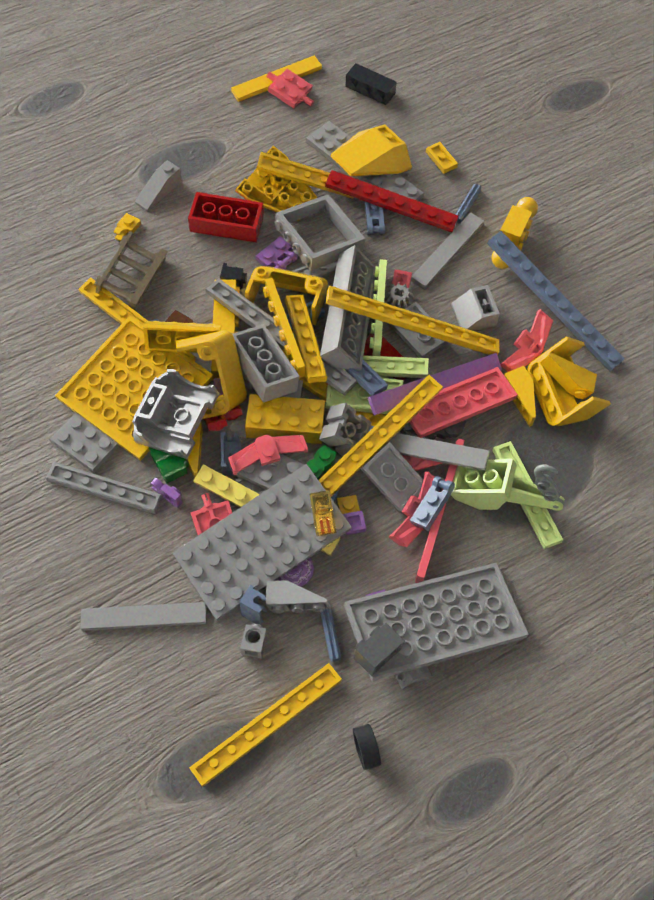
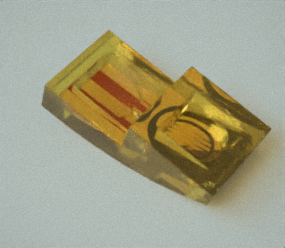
(323, 513)

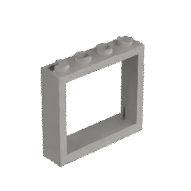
(338, 218)

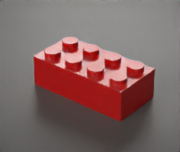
(226, 217)

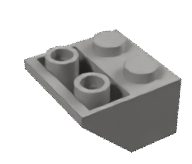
(476, 309)

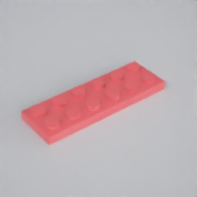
(463, 402)

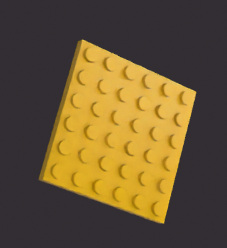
(116, 380)

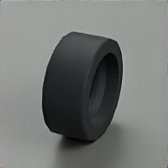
(366, 746)

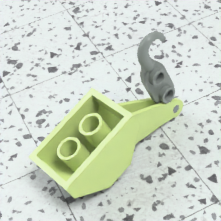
(499, 485)

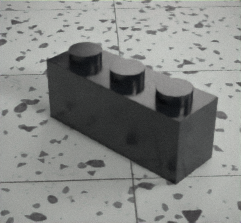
(370, 84)

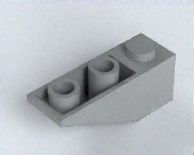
(288, 596)

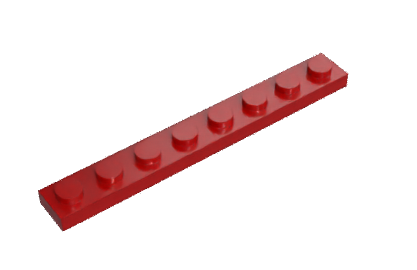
(391, 201)

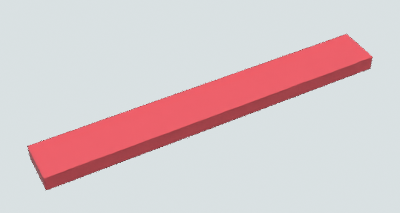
(434, 528)

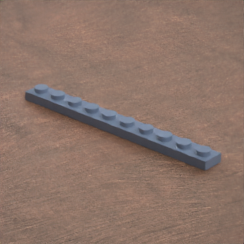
(555, 301)

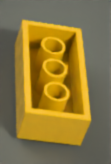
(285, 418)

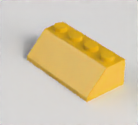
(163, 335)

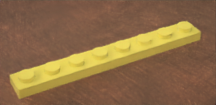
(235, 493)

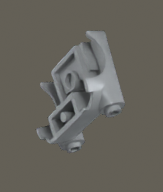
(172, 413)

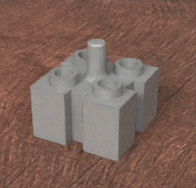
(344, 428)

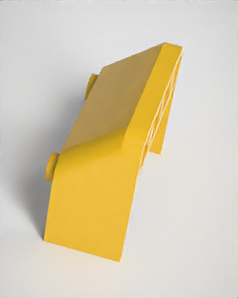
(290, 280)
(223, 349)
(557, 404)

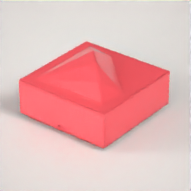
(402, 277)

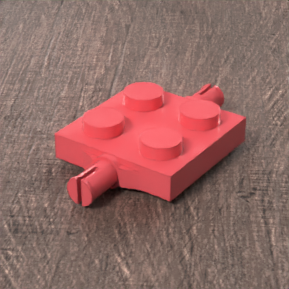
(290, 88)
(209, 514)

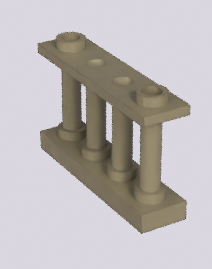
(141, 285)

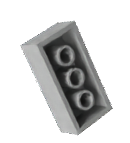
(265, 363)

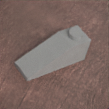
(159, 185)

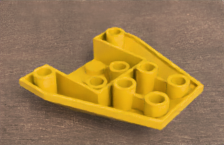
(373, 153)
(274, 191)

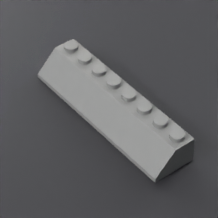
(344, 329)

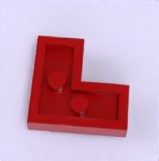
(218, 422)

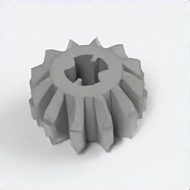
(399, 296)

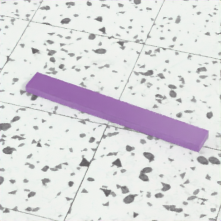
(389, 399)

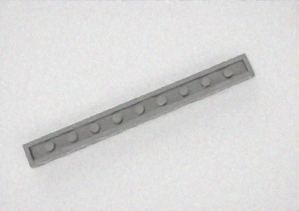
(255, 317)

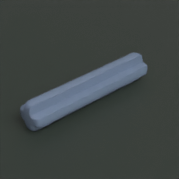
(468, 202)
(330, 635)

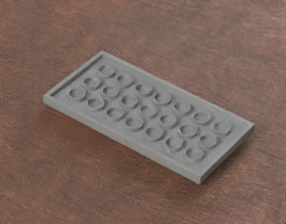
(257, 542)
(440, 618)

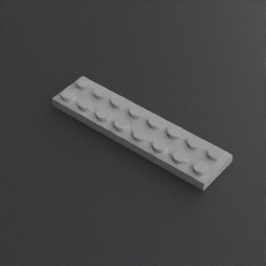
(330, 138)

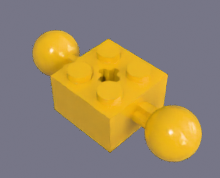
(517, 226)

